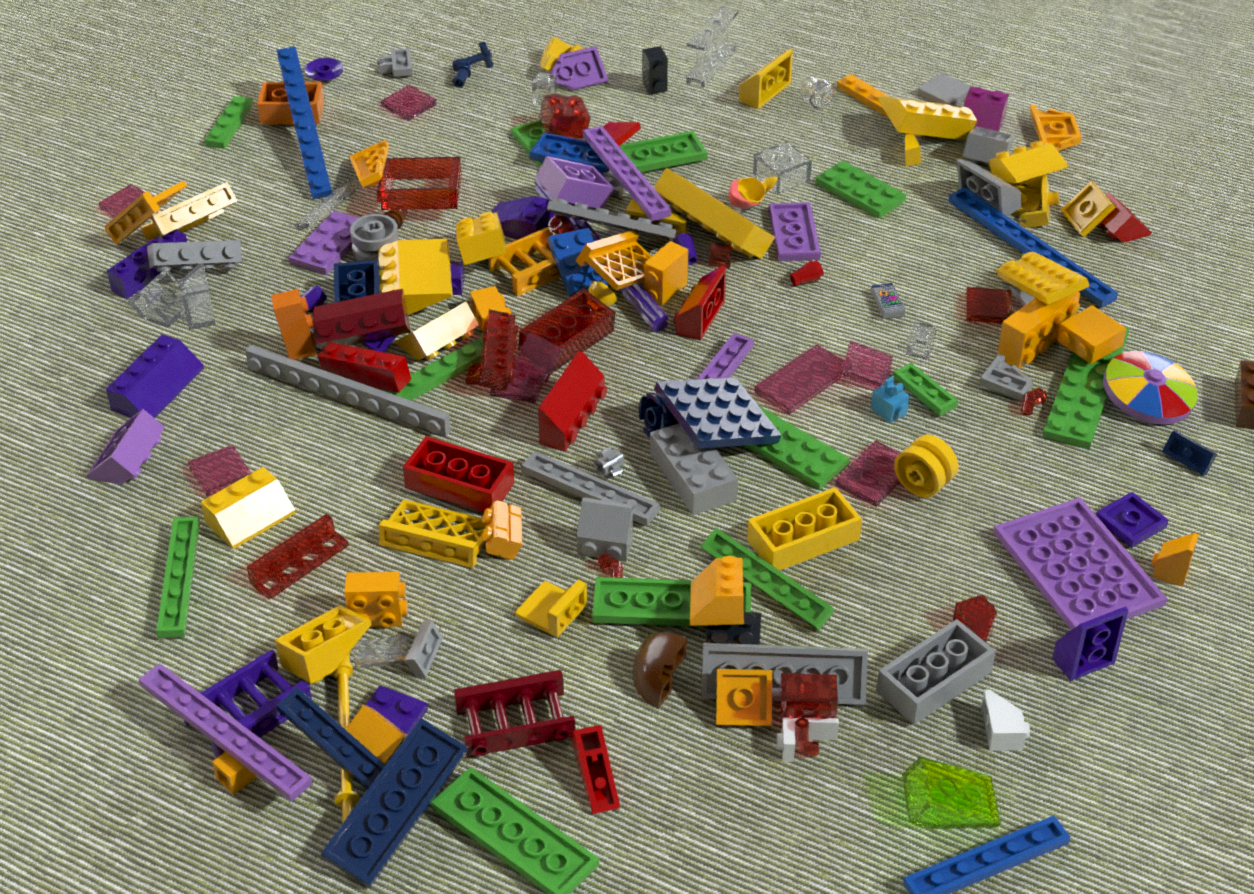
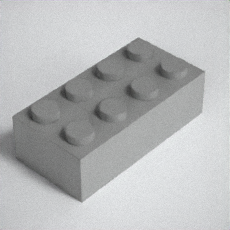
(696, 474)
(935, 671)

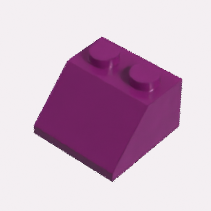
(987, 107)

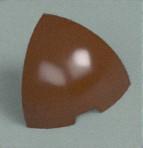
(655, 665)

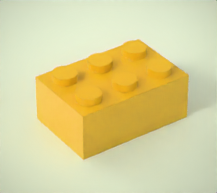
(480, 238)

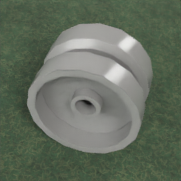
(371, 233)

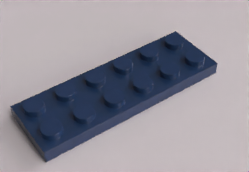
(394, 803)

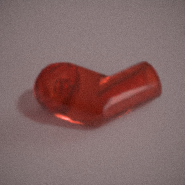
(1030, 398)
(611, 566)

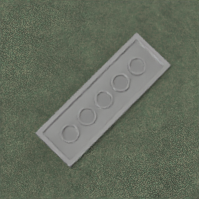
(602, 217)
(847, 663)

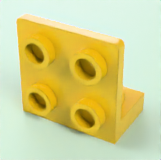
(553, 607)

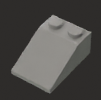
(985, 143)

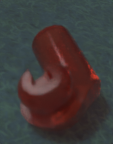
(802, 738)

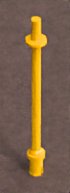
(346, 797)

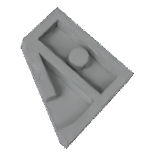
(1006, 379)

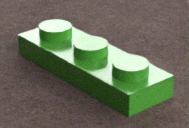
(925, 389)

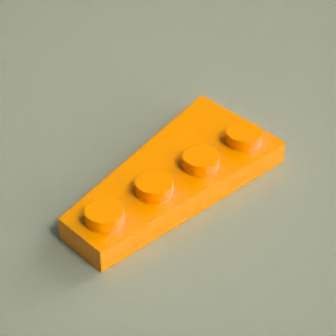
(370, 163)

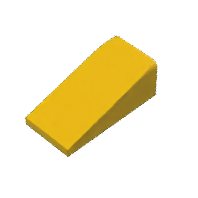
(912, 150)

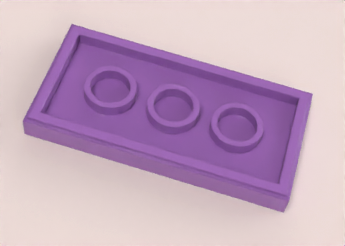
(794, 231)

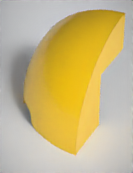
(553, 50)

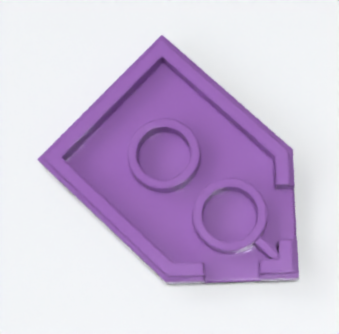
(580, 69)

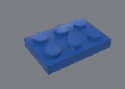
(565, 251)

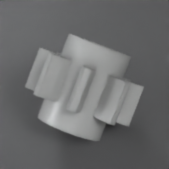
(609, 462)

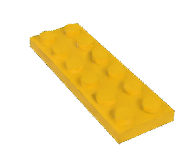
(1042, 277)

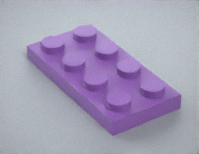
(325, 245)

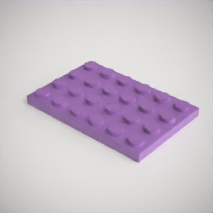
(1078, 563)

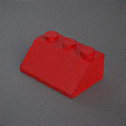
(701, 305)

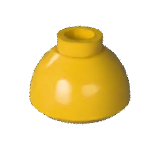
(602, 293)

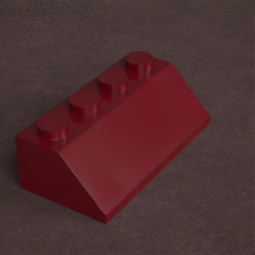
(361, 319)

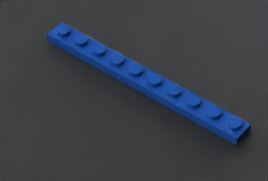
(304, 123)
(1027, 242)

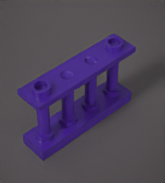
(264, 718)

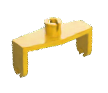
(1041, 217)

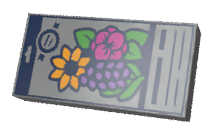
(888, 300)

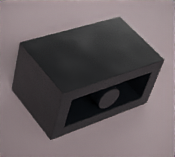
(654, 70)

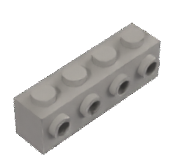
(190, 254)

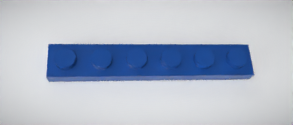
(989, 859)

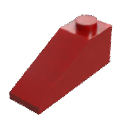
(595, 769)

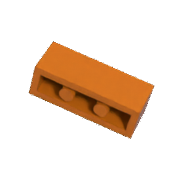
(294, 324)

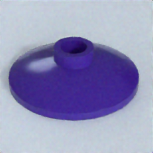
(324, 69)

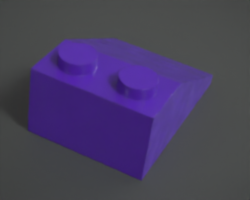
(523, 216)
(1091, 645)

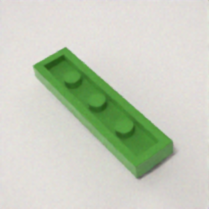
(229, 122)

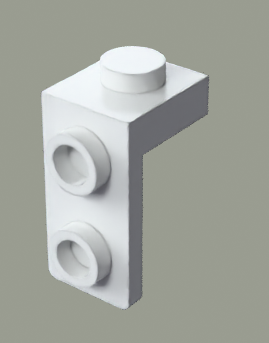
(818, 730)

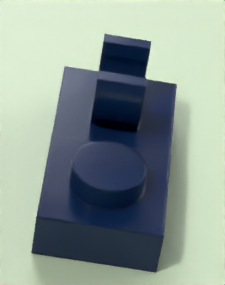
(1189, 452)

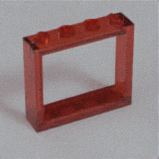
(420, 197)

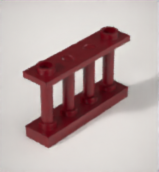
(511, 692)

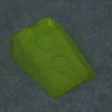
(949, 796)

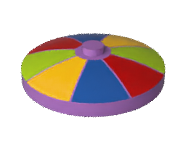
(1150, 387)

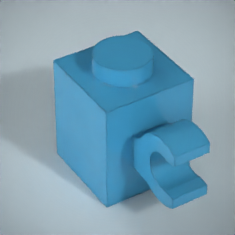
(890, 401)

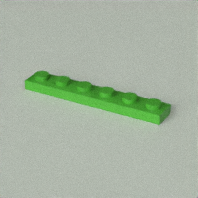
(441, 370)
(178, 577)
(770, 580)

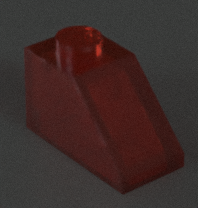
(977, 616)

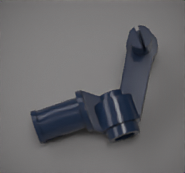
(463, 65)

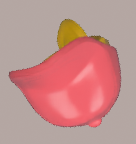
(749, 191)

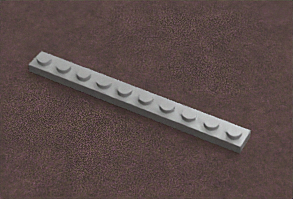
(348, 391)

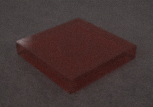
(988, 304)

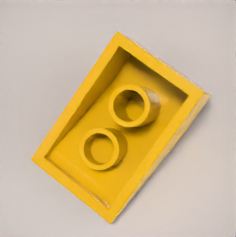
(321, 643)

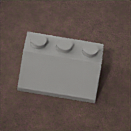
(988, 187)

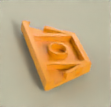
(1056, 128)

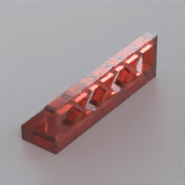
(292, 553)

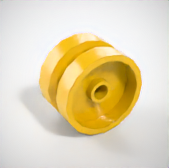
(926, 466)

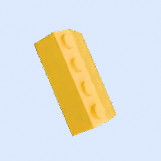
(928, 118)
(419, 269)

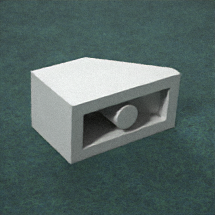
(1003, 723)

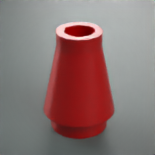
(807, 273)

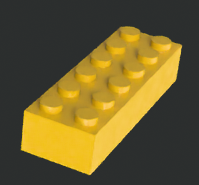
(713, 215)

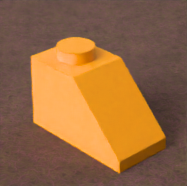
(1174, 559)

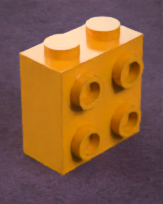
(666, 272)
(1091, 334)
(377, 597)

